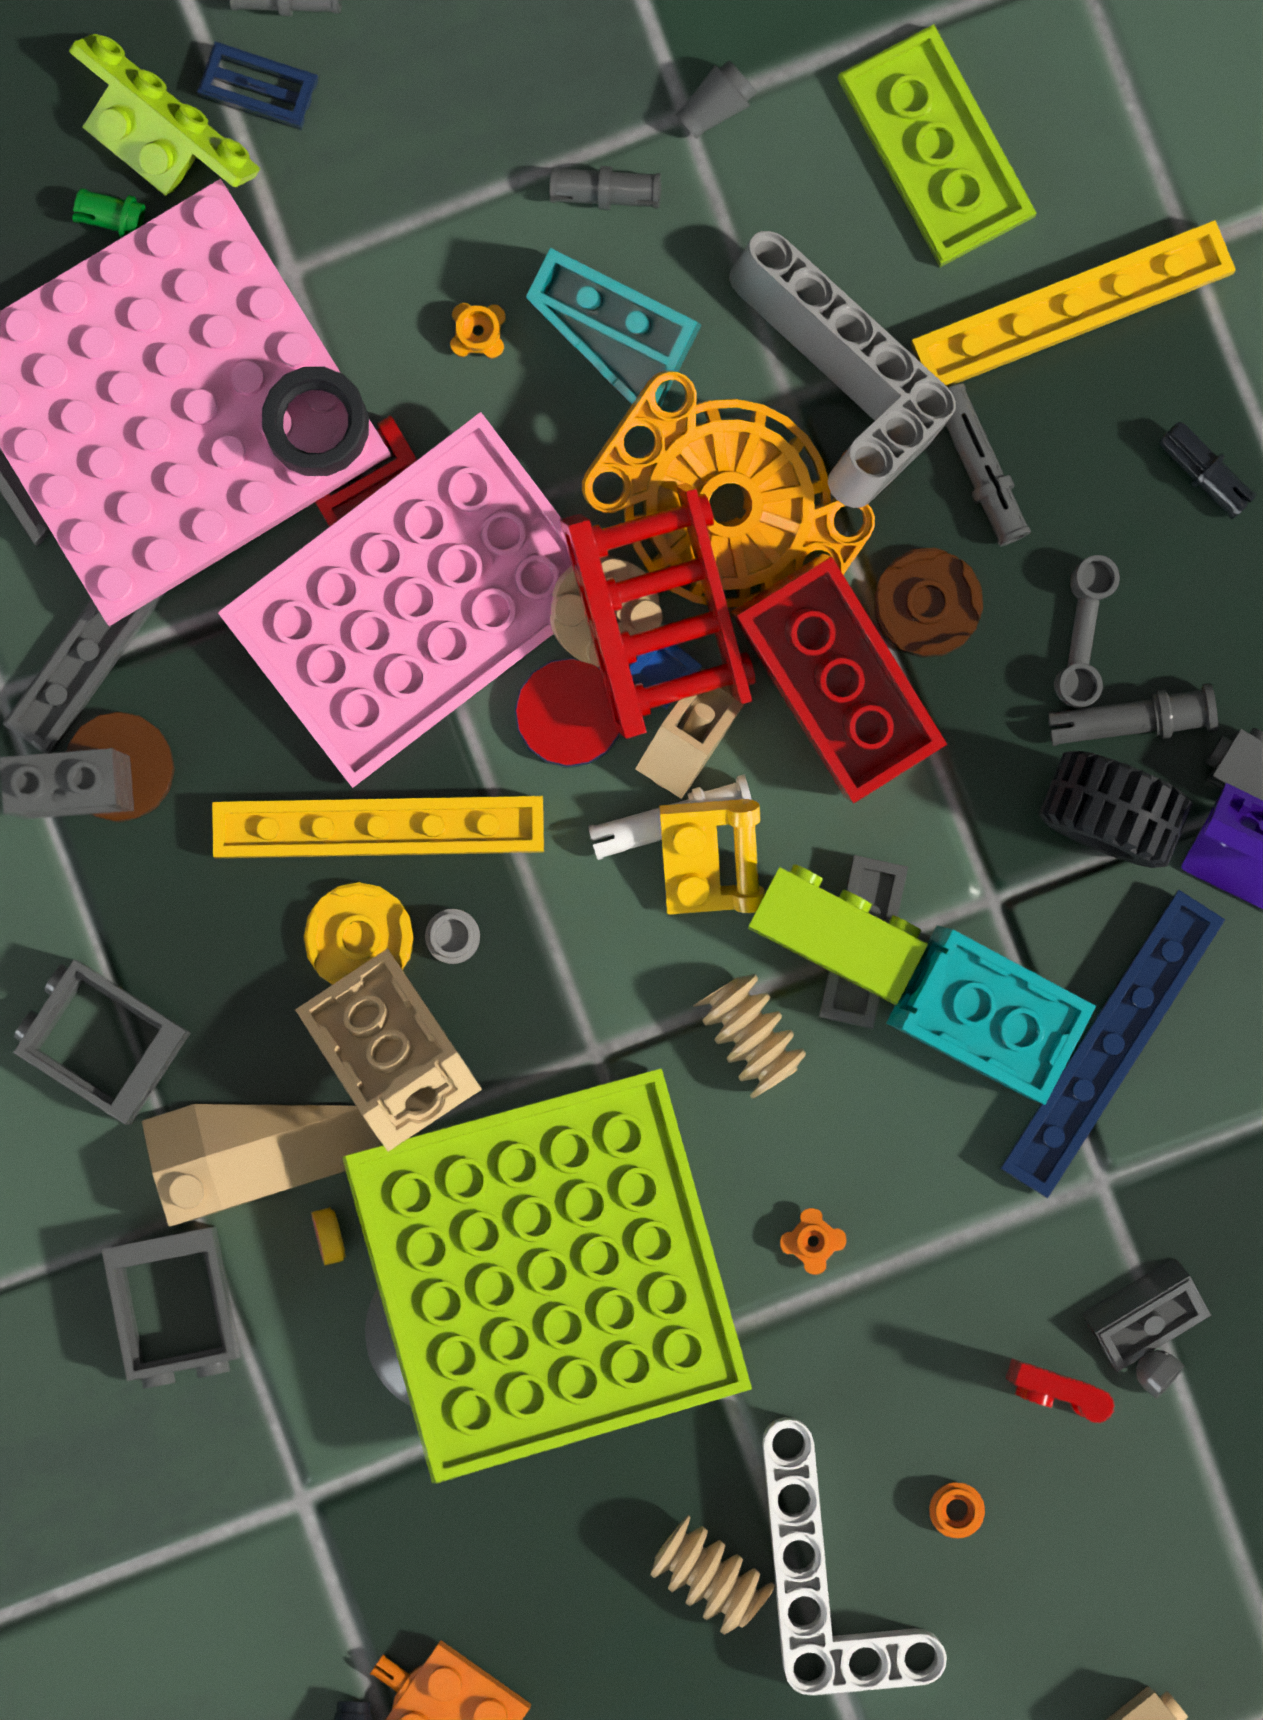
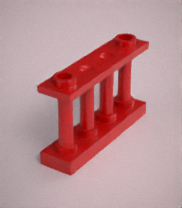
(605, 596)

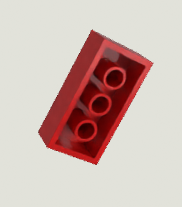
(838, 678)

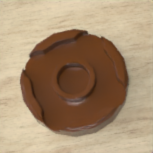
(928, 602)
(149, 757)

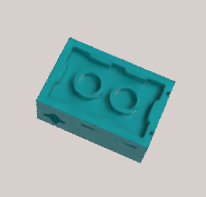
(991, 1014)

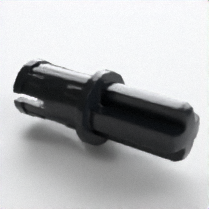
(1207, 469)

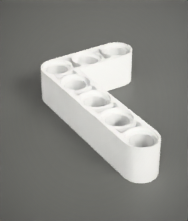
(812, 1582)

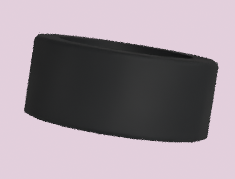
(287, 390)

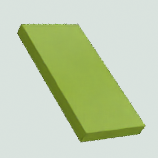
(936, 145)

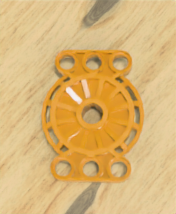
(776, 487)

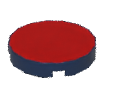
(566, 714)

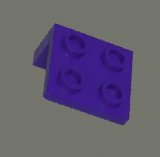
(1231, 846)

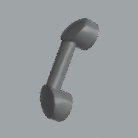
(1090, 581)

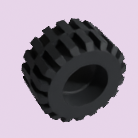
(1115, 809)

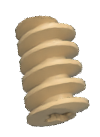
(752, 1033)
(710, 1577)

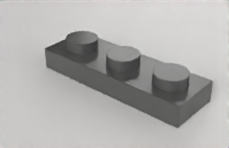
(883, 887)

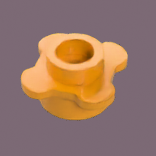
(489, 319)

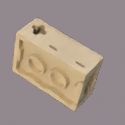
(388, 1050)

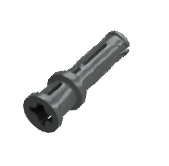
(1161, 713)

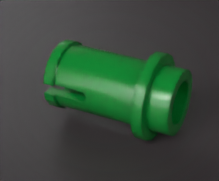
(108, 212)

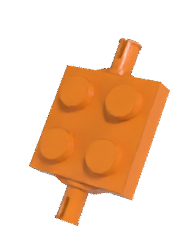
(448, 1689)

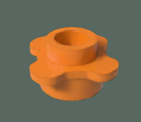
(810, 1225)

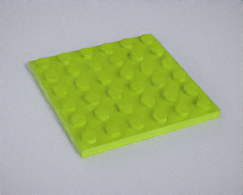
(546, 1275)

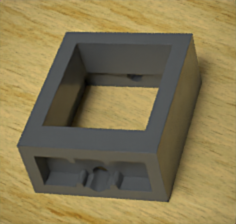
(66, 784)
(148, 1072)
(162, 1371)

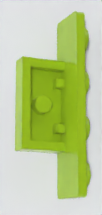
(151, 126)

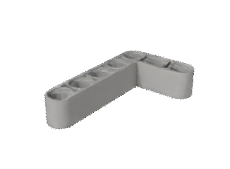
(855, 355)

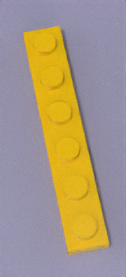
(1075, 305)
(378, 827)

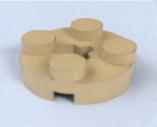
(569, 618)

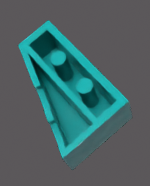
(612, 324)

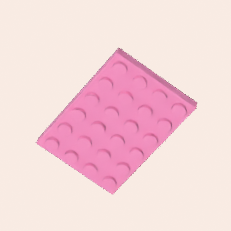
(408, 600)

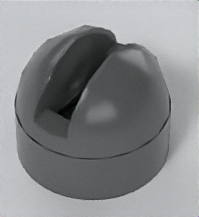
(1158, 1371)

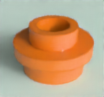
(969, 1523)

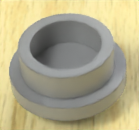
(452, 936)

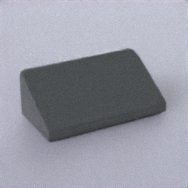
(1146, 1314)

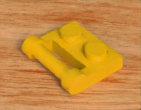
(693, 856)

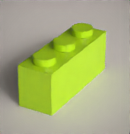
(839, 933)

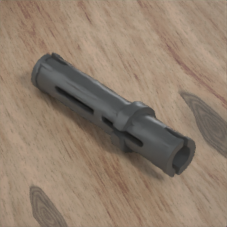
(984, 471)

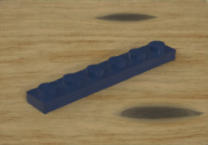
(1112, 1043)

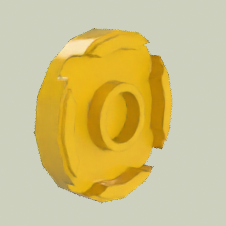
(354, 927)

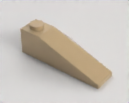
(238, 1153)

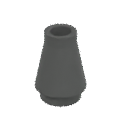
(716, 99)

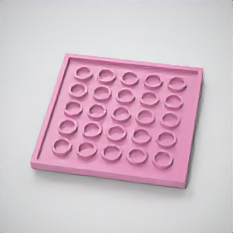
(144, 398)

